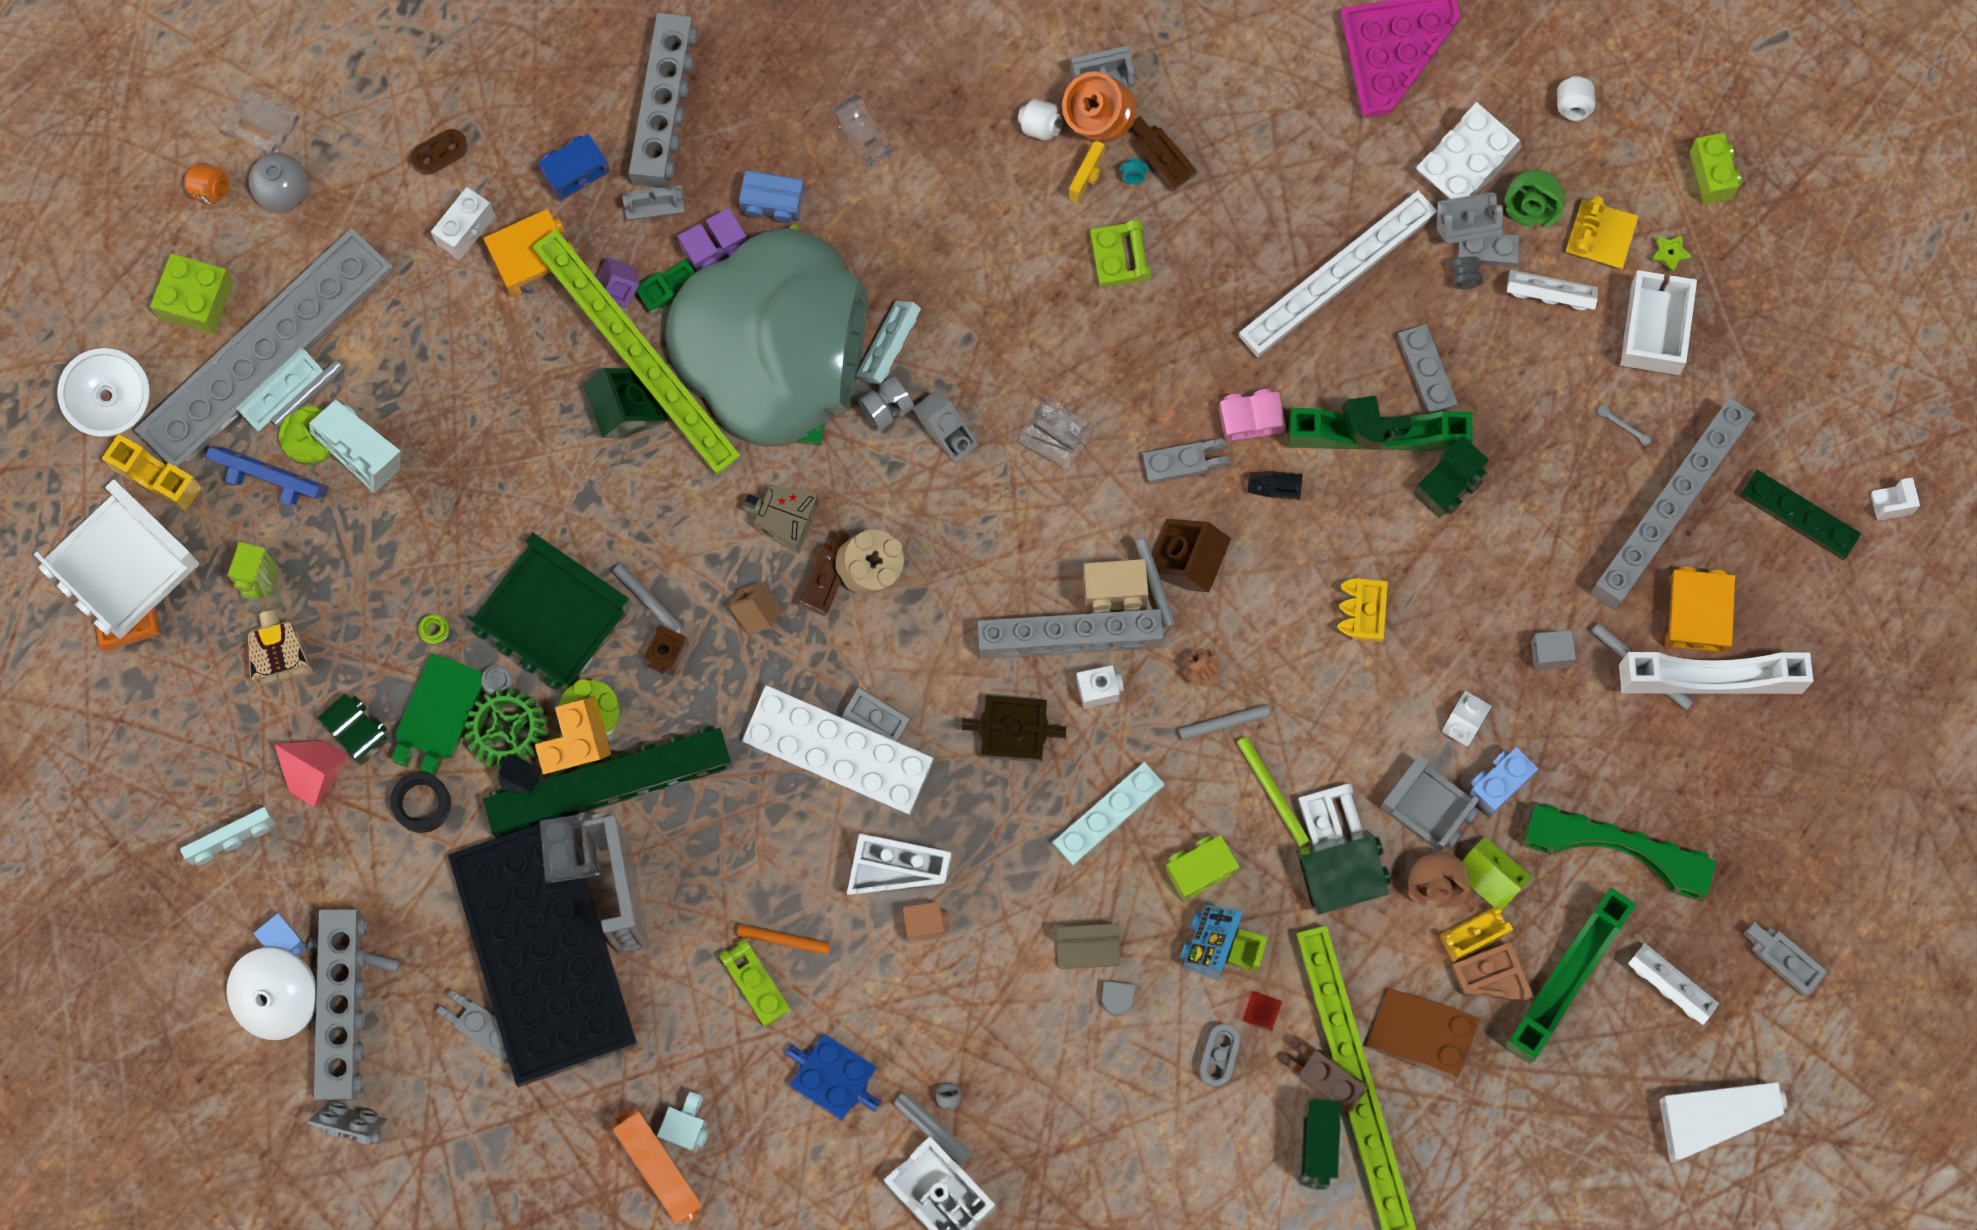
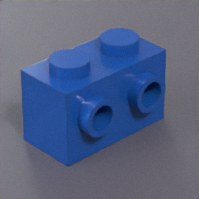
(573, 166)

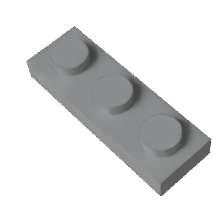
(1427, 369)

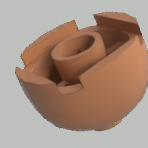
(1439, 879)

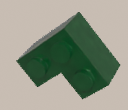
(1456, 474)

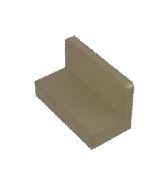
(1088, 946)

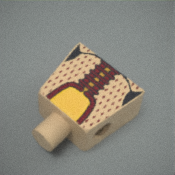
(276, 651)

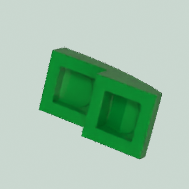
(663, 288)

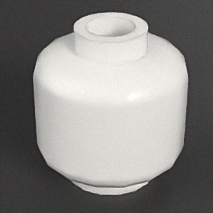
(1576, 98)
(1041, 119)

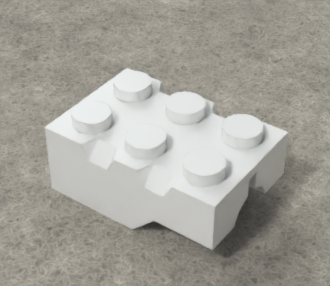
(1469, 154)
(939, 1190)

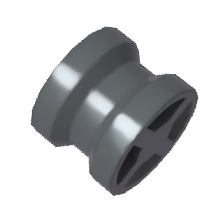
(1466, 272)

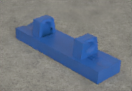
(292, 483)

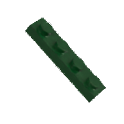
(1800, 515)

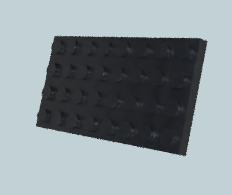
(541, 958)

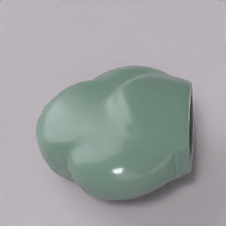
(771, 336)

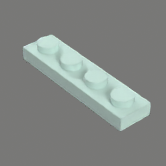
(1108, 814)

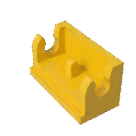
(1475, 934)

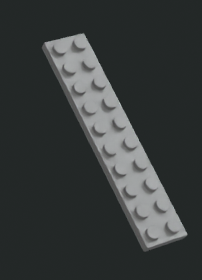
(288, 323)

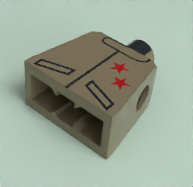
(783, 514)

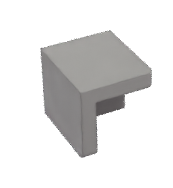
(1553, 650)

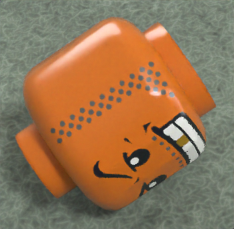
(206, 183)

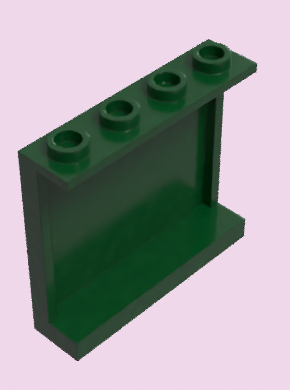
(550, 614)

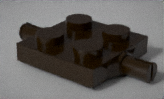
(1013, 728)

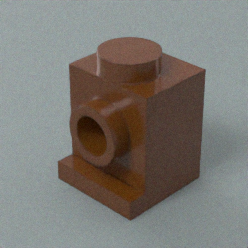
(666, 663)

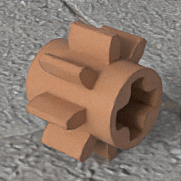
(1202, 667)

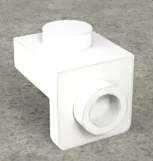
(1466, 718)

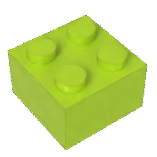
(192, 294)

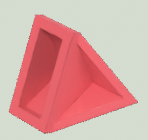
(310, 768)

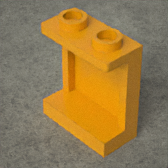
(514, 252)
(1701, 610)

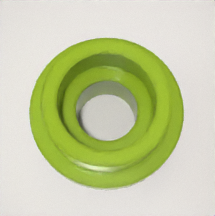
(430, 621)

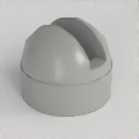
(948, 1096)

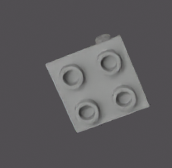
(339, 1120)

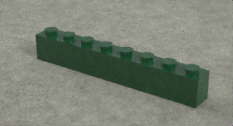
(611, 781)

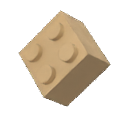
(1115, 586)

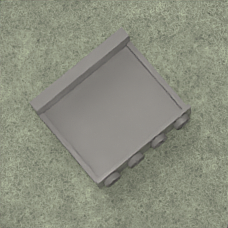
(629, 930)

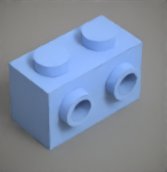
(1503, 782)

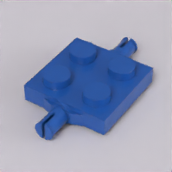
(833, 1077)

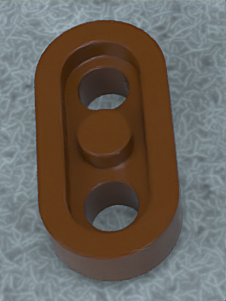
(438, 150)

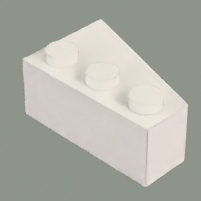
(895, 865)

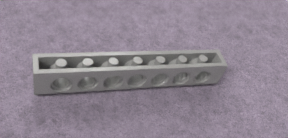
(1672, 504)

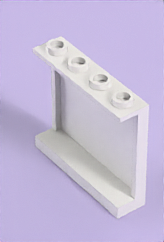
(118, 563)

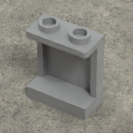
(1430, 805)

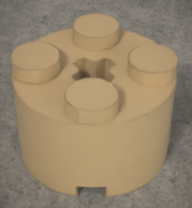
(883, 552)

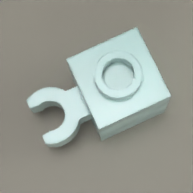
(683, 1128)

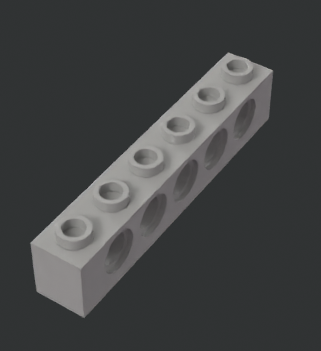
(668, 31)
(1070, 634)
(330, 927)

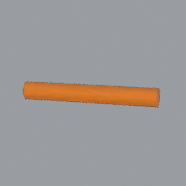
(783, 939)

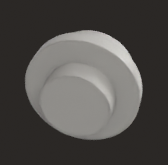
(496, 678)

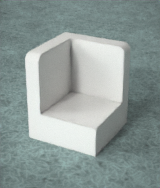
(1896, 500)

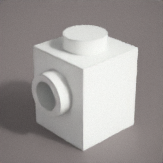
(1099, 686)

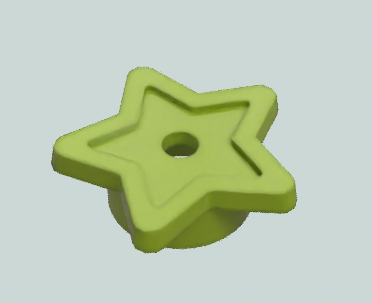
(1667, 259)

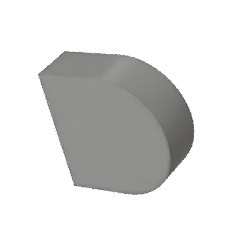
(1117, 997)

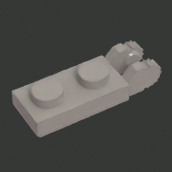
(1183, 461)
(476, 1025)

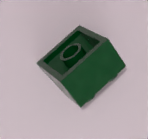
(622, 403)

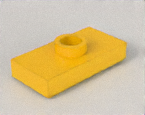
(1087, 173)

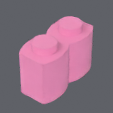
(1252, 416)

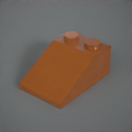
(1423, 1033)

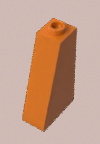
(656, 1165)

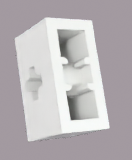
(463, 223)

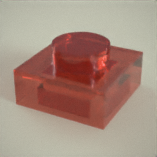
(1262, 1011)

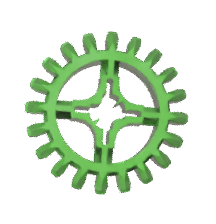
(515, 722)

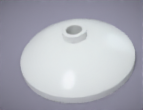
(91, 376)
(284, 982)

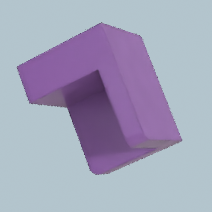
(618, 280)

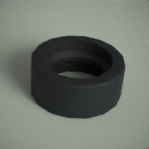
(410, 781)

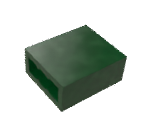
(1344, 871)

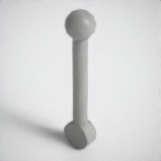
(1604, 411)

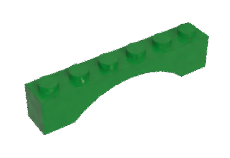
(1327, 430)
(1680, 870)
(1570, 975)

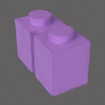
(699, 247)

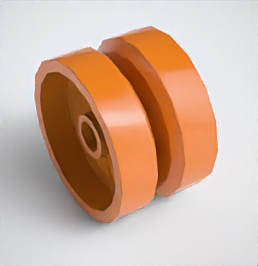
(1099, 107)

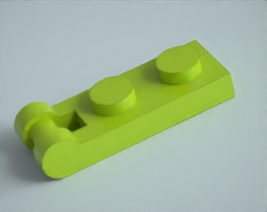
(755, 984)

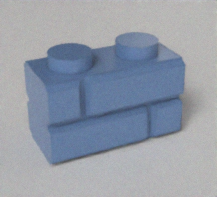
(771, 196)

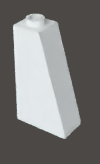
(1713, 1116)

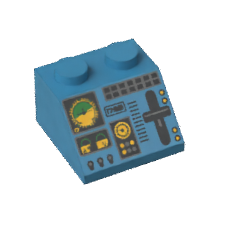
(1211, 942)

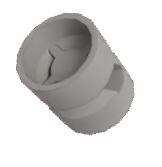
(886, 403)

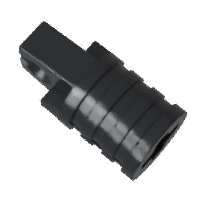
(1275, 484)

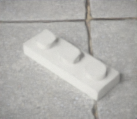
(1552, 290)
(1673, 984)

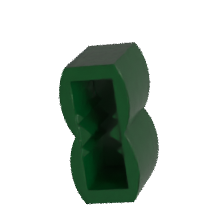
(353, 728)

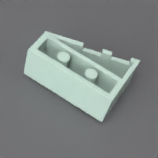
(356, 445)

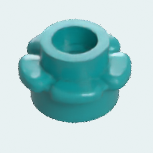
(1134, 171)

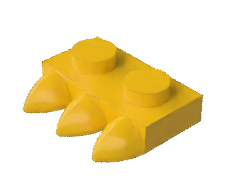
(1366, 608)

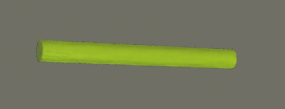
(1273, 791)

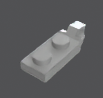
(1785, 958)

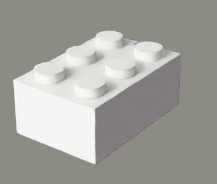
(1658, 323)

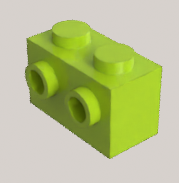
(1714, 168)

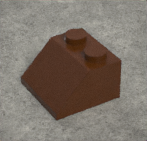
(1190, 554)

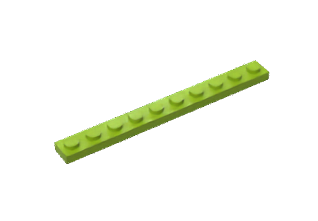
(636, 352)
(1347, 1050)

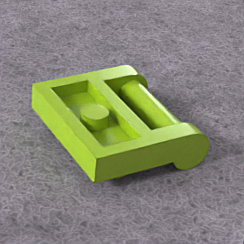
(1110, 255)

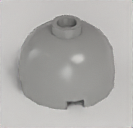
(278, 183)

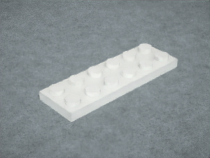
(838, 749)

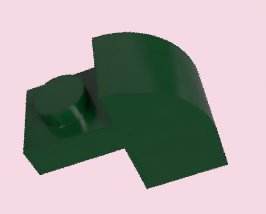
(1366, 426)

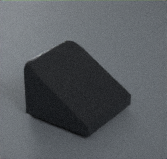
(518, 775)

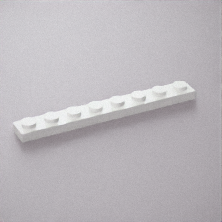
(1337, 274)

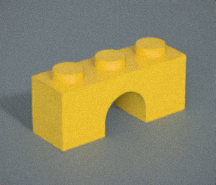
(151, 474)

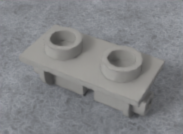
(653, 202)

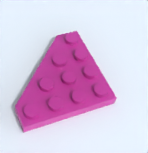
(1392, 46)

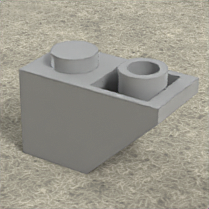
(945, 426)

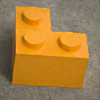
(582, 737)

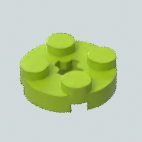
(606, 700)

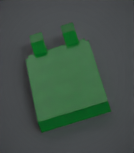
(437, 712)

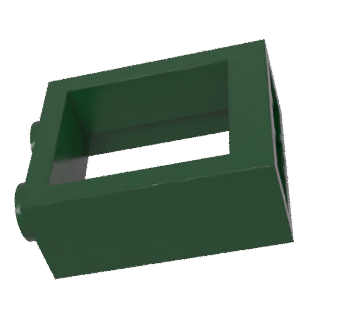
(1320, 1143)

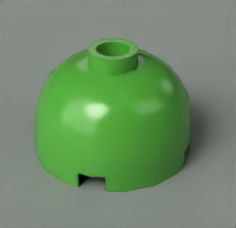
(1535, 198)

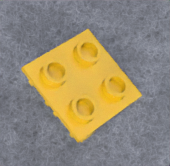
(1602, 233)

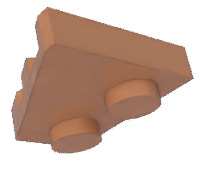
(1493, 975)

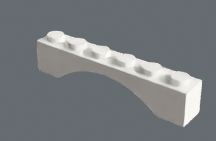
(1758, 675)

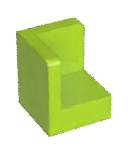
(1247, 950)

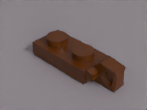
(1162, 154)
(823, 577)

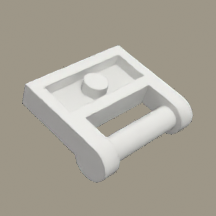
(1321, 815)

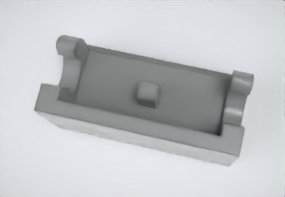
(1112, 62)
(1469, 218)

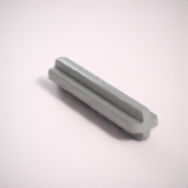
(932, 1128)

